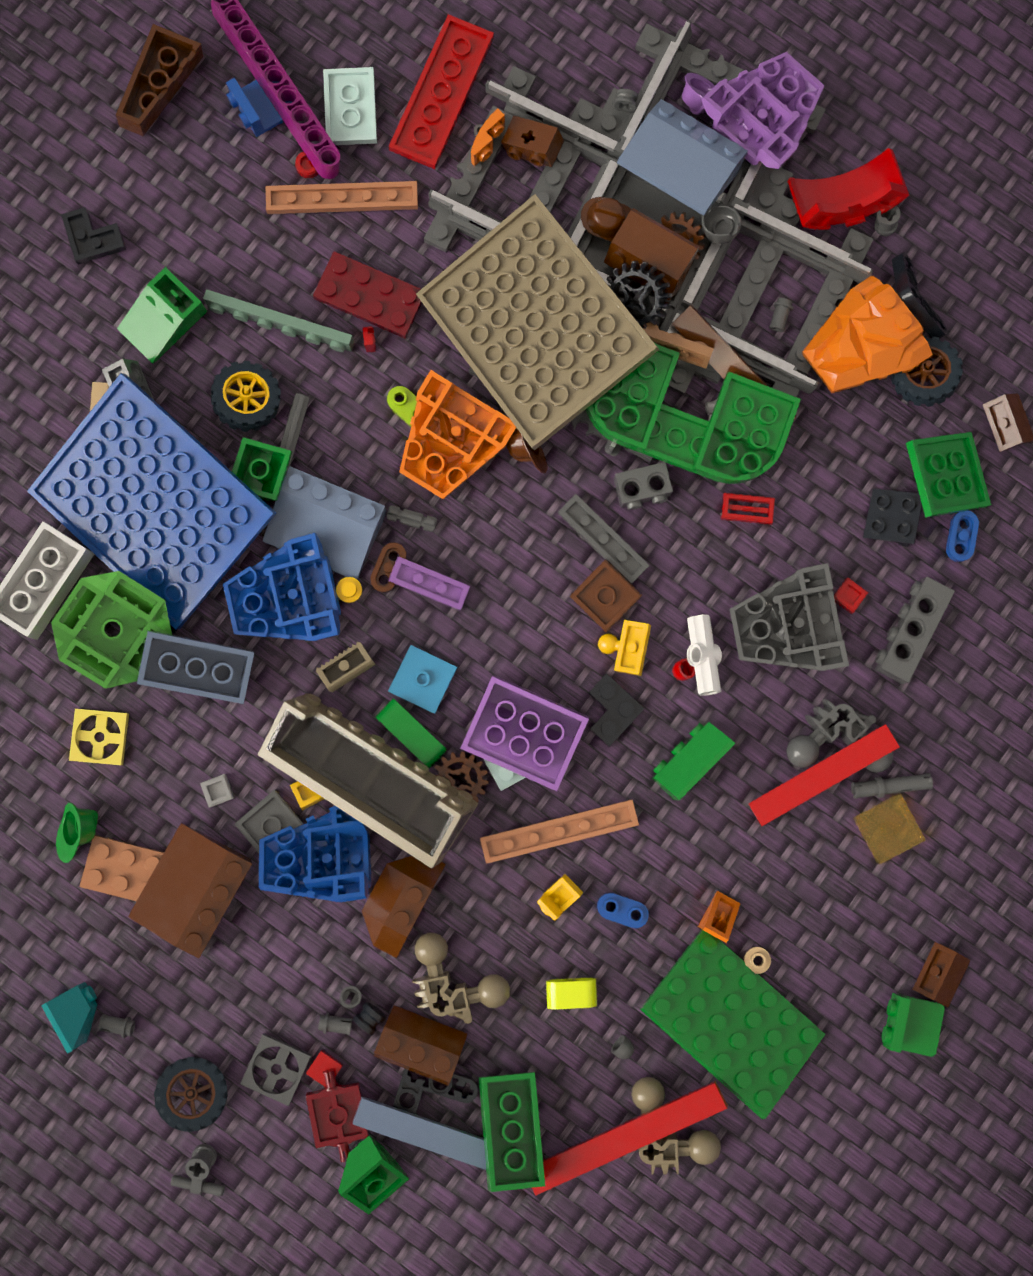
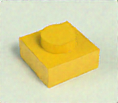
(304, 795)

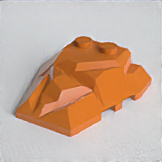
(867, 338)
(451, 436)

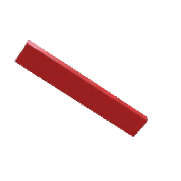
(824, 775)

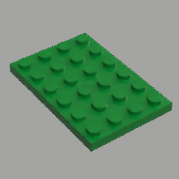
(733, 1023)

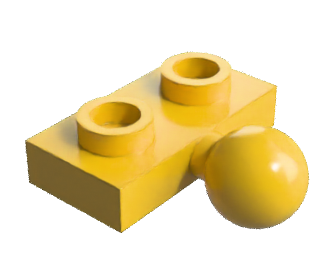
(630, 648)

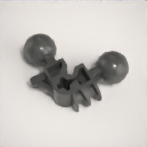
(804, 750)

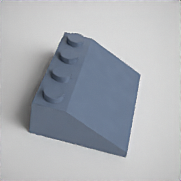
(682, 157)
(341, 519)

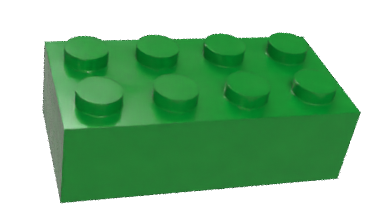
(511, 1131)

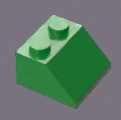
(262, 467)

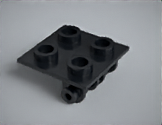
(893, 516)

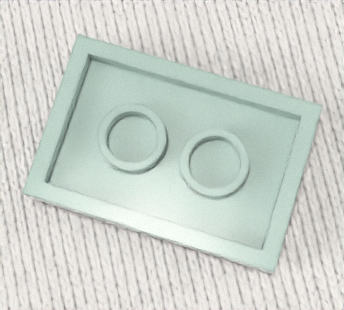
(350, 105)

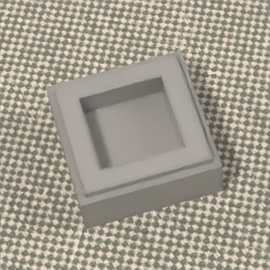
(217, 790)

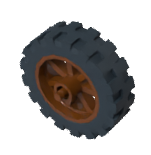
(939, 391)
(163, 1094)

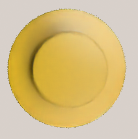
(349, 589)

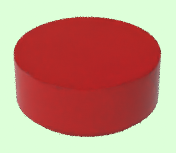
(304, 166)

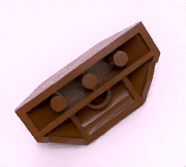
(398, 902)

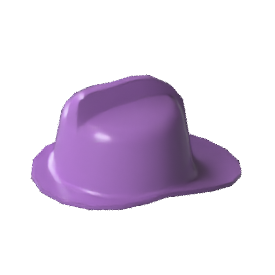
(694, 91)

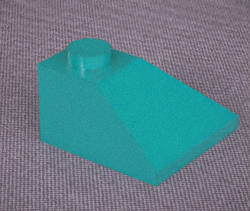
(72, 1015)

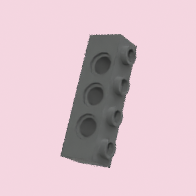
(937, 598)

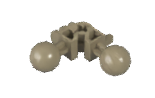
(431, 951)
(702, 1146)

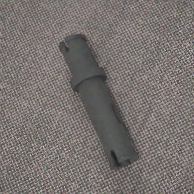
(880, 787)

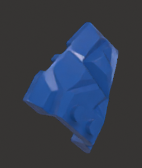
(286, 594)
(318, 859)

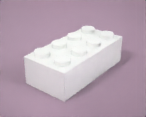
(41, 580)

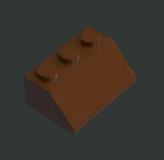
(651, 242)
(420, 1045)

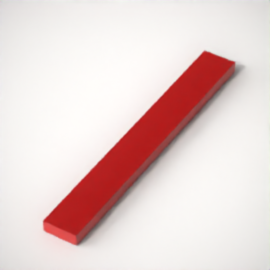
(632, 1135)

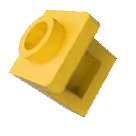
(559, 897)

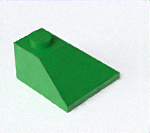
(370, 1175)

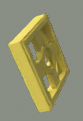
(117, 757)

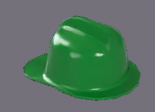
(76, 829)

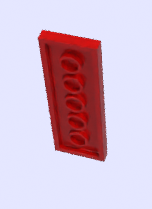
(441, 91)

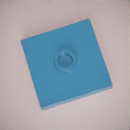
(422, 679)

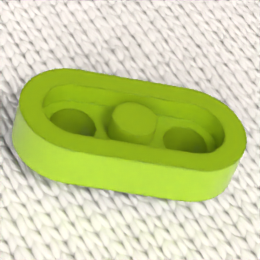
(403, 409)

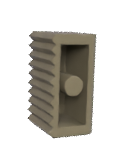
(345, 667)

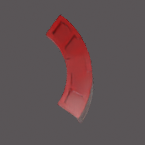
(850, 195)

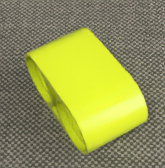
(571, 993)

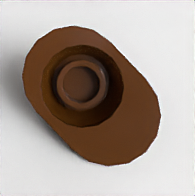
(604, 217)
(522, 451)

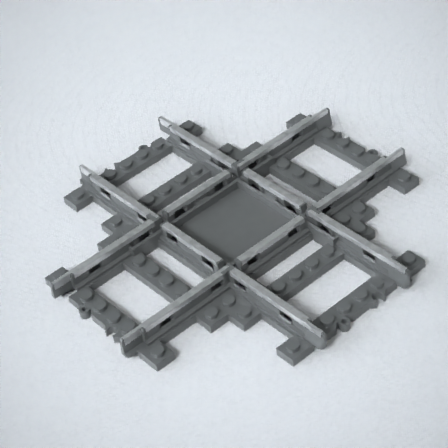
(754, 193)

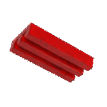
(747, 518)

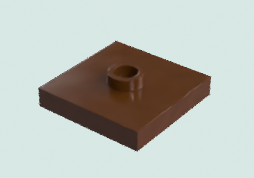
(606, 595)

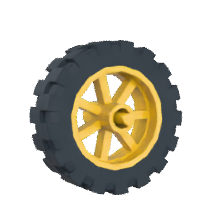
(255, 375)

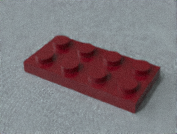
(368, 294)

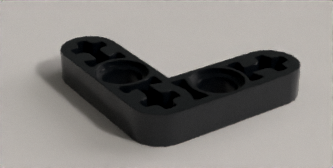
(909, 293)
(417, 1086)

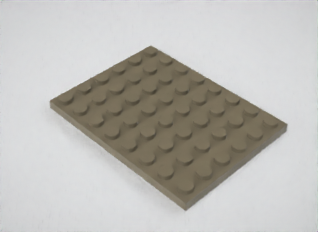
(536, 322)

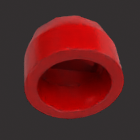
(683, 670)

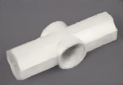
(704, 655)

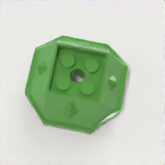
(81, 624)

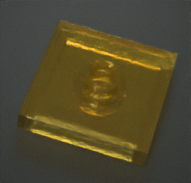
(889, 828)

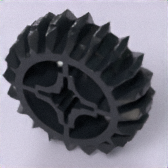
(630, 288)

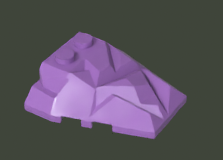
(765, 109)

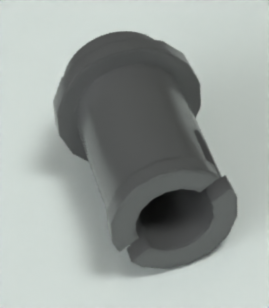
(781, 313)
(335, 1024)
(116, 1025)

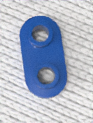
(963, 537)
(623, 910)

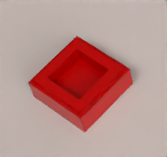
(850, 595)
(321, 1063)

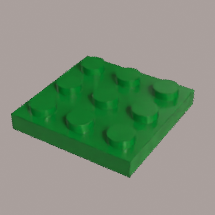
(948, 474)

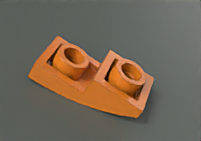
(483, 142)

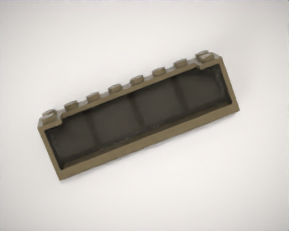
(367, 778)

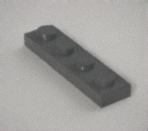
(603, 538)

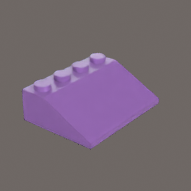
(525, 732)

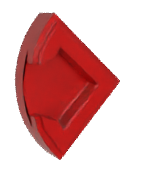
(369, 339)

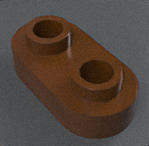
(385, 565)

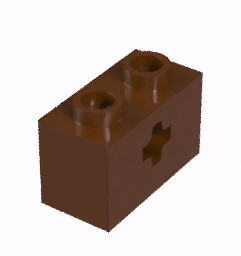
(532, 141)

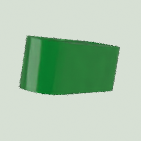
(411, 733)

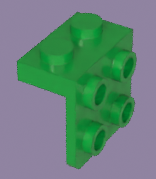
(912, 1025)

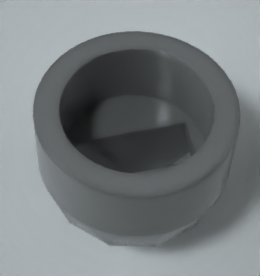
(355, 1000)
(622, 1048)

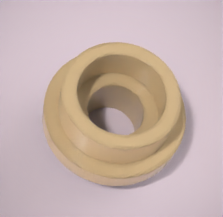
(751, 954)

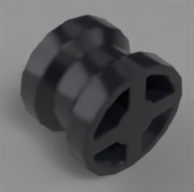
(369, 1018)

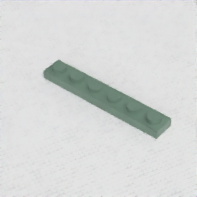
(287, 324)

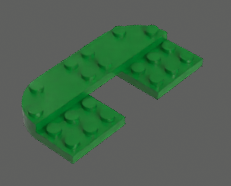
(731, 448)

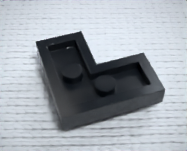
(90, 243)
(620, 708)

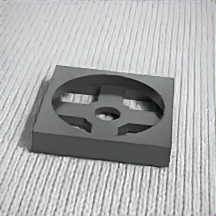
(264, 1063)

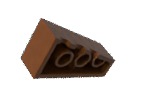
(157, 77)

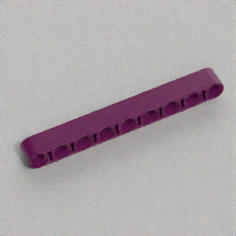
(265, 73)

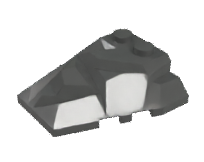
(792, 623)

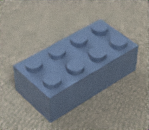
(195, 667)

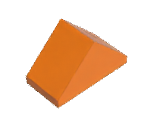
(720, 916)

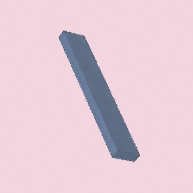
(420, 1132)

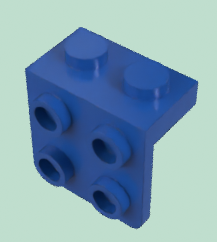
(254, 106)

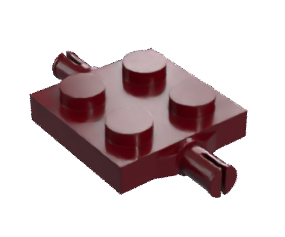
(332, 1114)

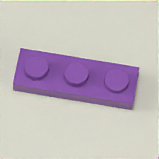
(428, 583)

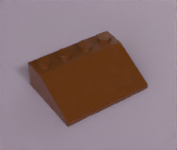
(190, 890)

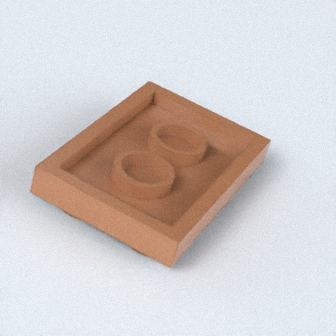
(118, 867)

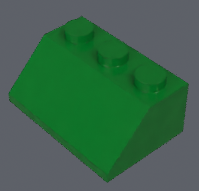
(692, 760)

